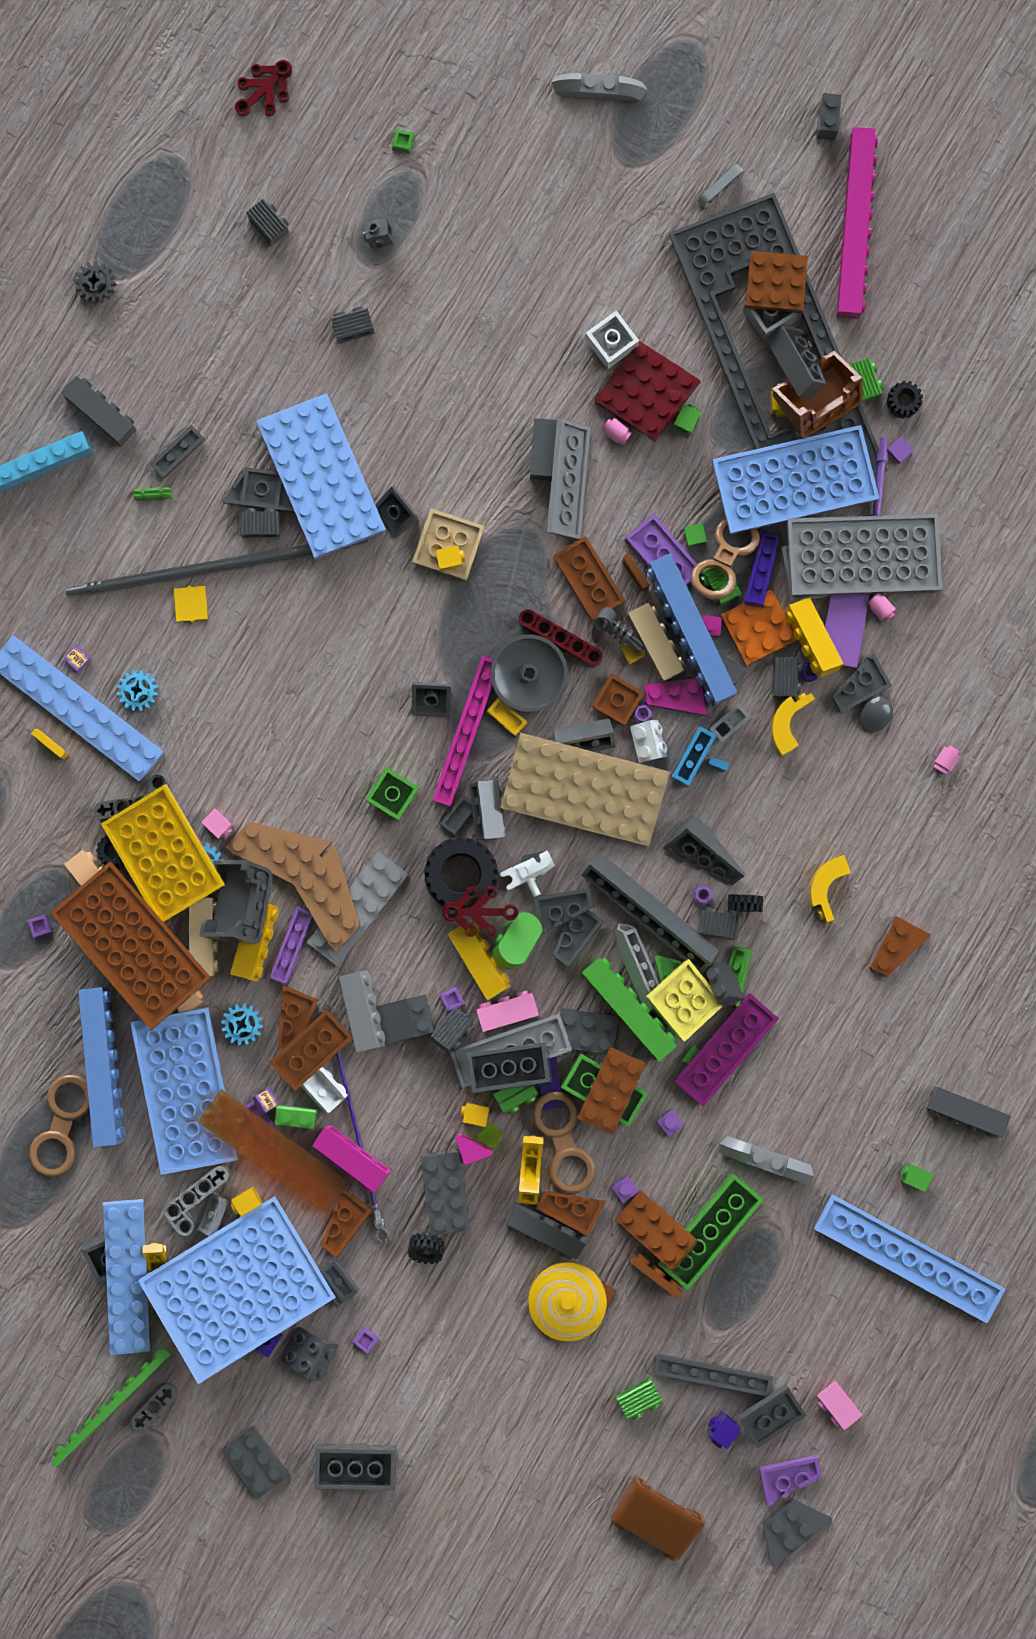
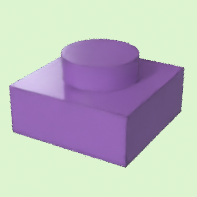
(670, 1122)
(625, 1189)

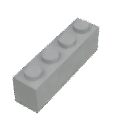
(362, 1011)

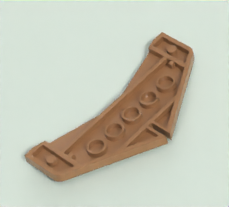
(316, 878)

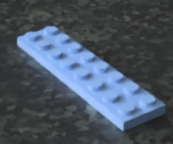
(124, 1267)

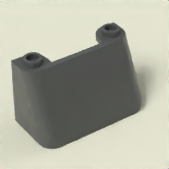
(240, 902)

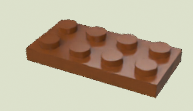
(588, 577)
(310, 1049)
(611, 1090)
(656, 1230)

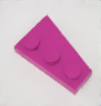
(677, 695)

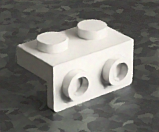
(648, 741)
(324, 1090)

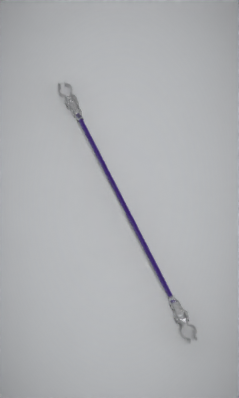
(378, 1219)

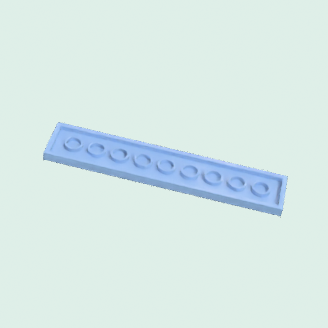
(78, 709)
(909, 1258)

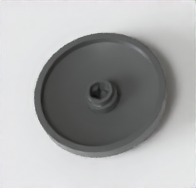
(529, 673)

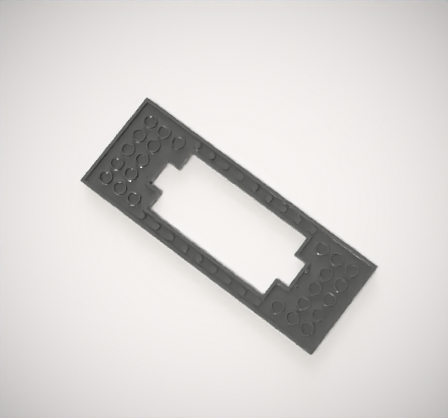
(709, 256)

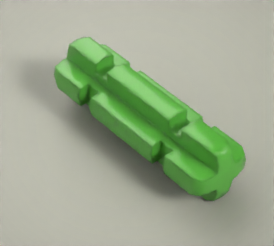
(152, 493)

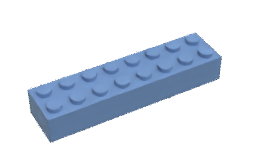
(691, 630)
(101, 1066)

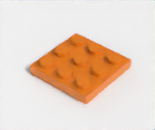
(758, 630)

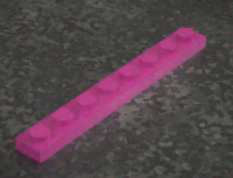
(465, 734)

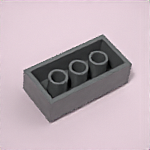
(509, 1068)
(445, 1192)
(355, 1467)

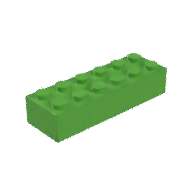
(630, 1011)
(715, 1227)

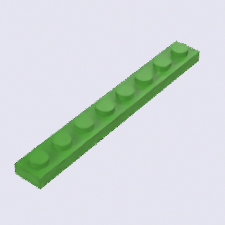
(104, 1411)

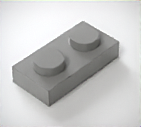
(213, 1214)

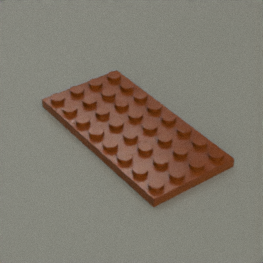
(131, 945)

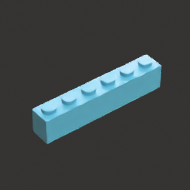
(44, 460)

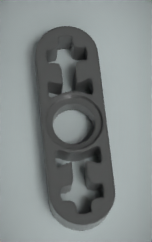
(148, 1421)

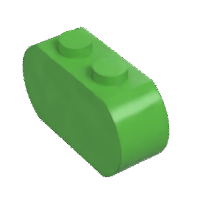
(516, 941)

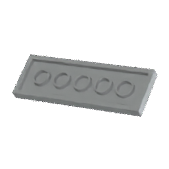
(568, 479)
(370, 895)
(548, 1030)

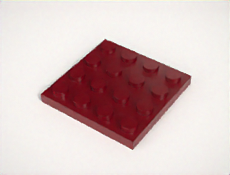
(647, 391)

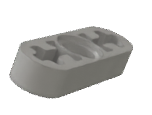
(721, 186)

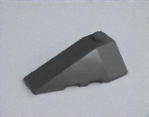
(700, 847)

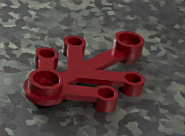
(265, 86)
(476, 911)

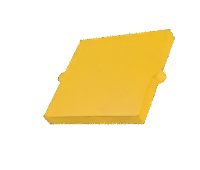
(190, 603)

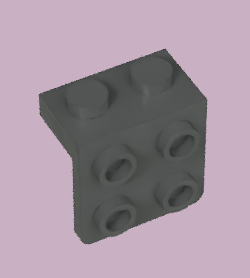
(309, 1354)

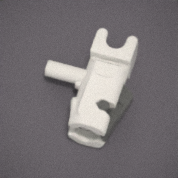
(529, 868)

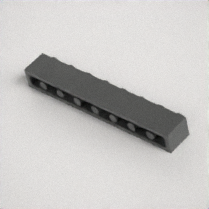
(650, 912)

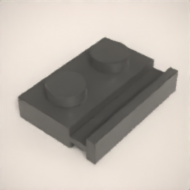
(339, 1282)

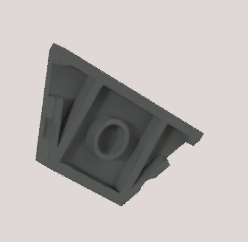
(259, 490)
(791, 1528)

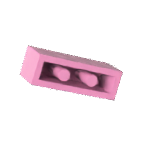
(507, 1011)

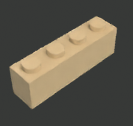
(655, 642)
(201, 948)

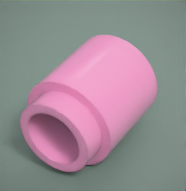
(617, 431)
(882, 608)
(947, 760)

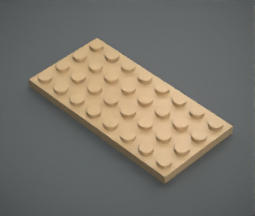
(584, 789)

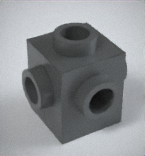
(378, 233)

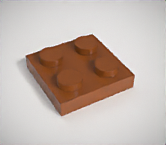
(617, 699)

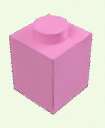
(218, 824)

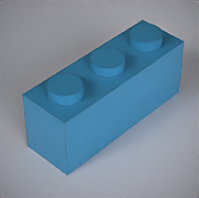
(693, 756)

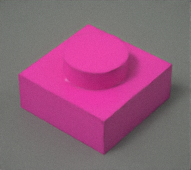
(713, 625)

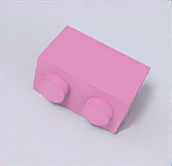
(839, 1405)

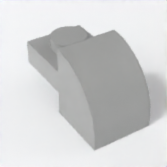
(730, 723)

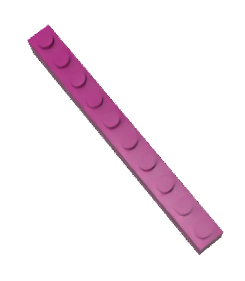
(855, 223)

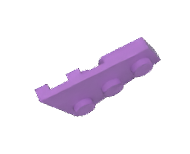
(786, 1476)

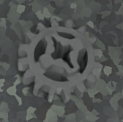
(88, 278)

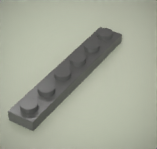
(713, 1375)

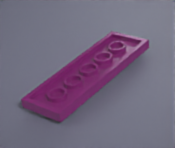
(726, 1049)

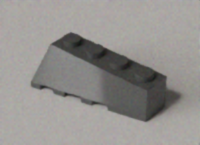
(797, 361)
(546, 1230)

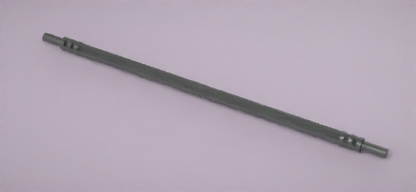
(194, 569)

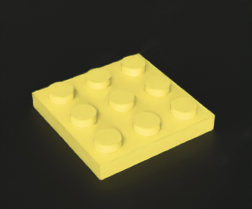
(684, 1000)

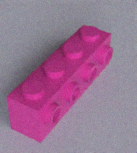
(351, 1158)

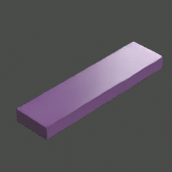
(291, 946)

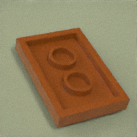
(656, 1274)

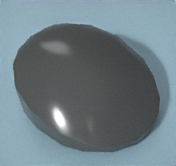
(876, 714)

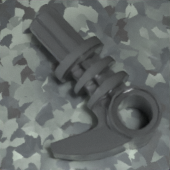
(614, 627)

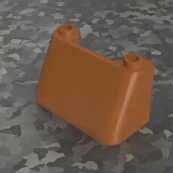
(836, 398)
(657, 1519)

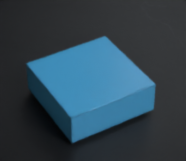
(717, 764)

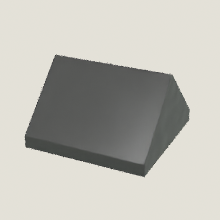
(396, 512)
(431, 699)

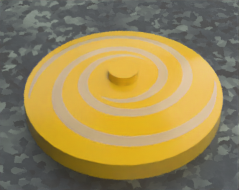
(567, 1301)

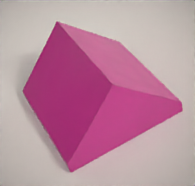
(471, 1149)

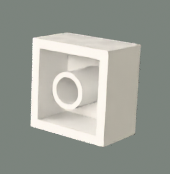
(611, 339)

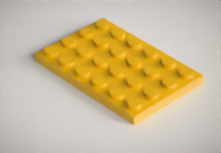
(162, 853)

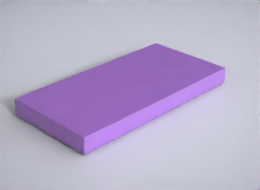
(654, 541)
(846, 625)

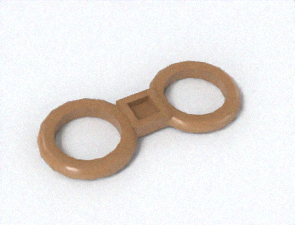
(723, 561)
(60, 1127)
(563, 1142)

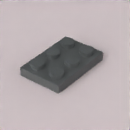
(590, 1030)
(771, 1416)
(255, 1462)

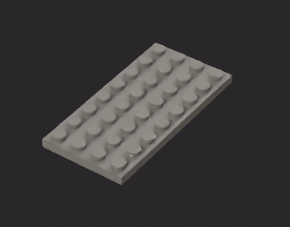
(864, 554)

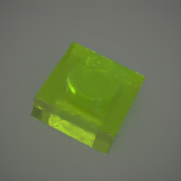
(490, 1135)

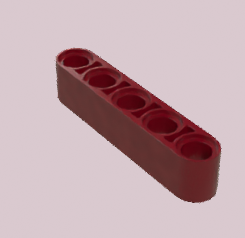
(566, 646)

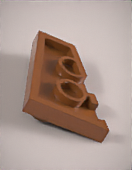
(897, 946)
(295, 1014)
(571, 1210)
(345, 1222)

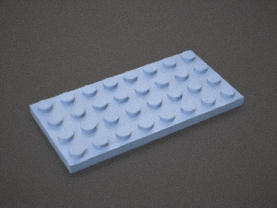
(320, 476)
(795, 479)
(179, 1083)

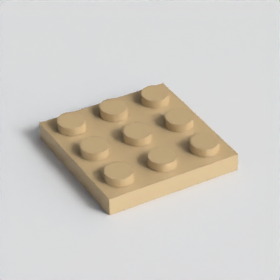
(448, 531)

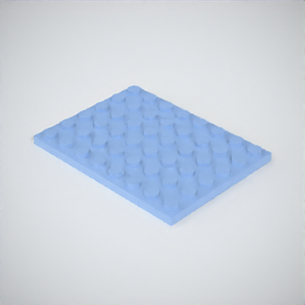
(236, 1289)

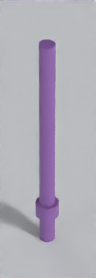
(882, 458)

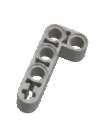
(199, 1195)

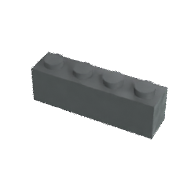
(98, 410)
(969, 1112)

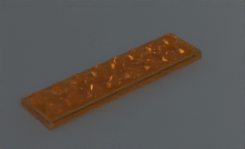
(272, 1150)

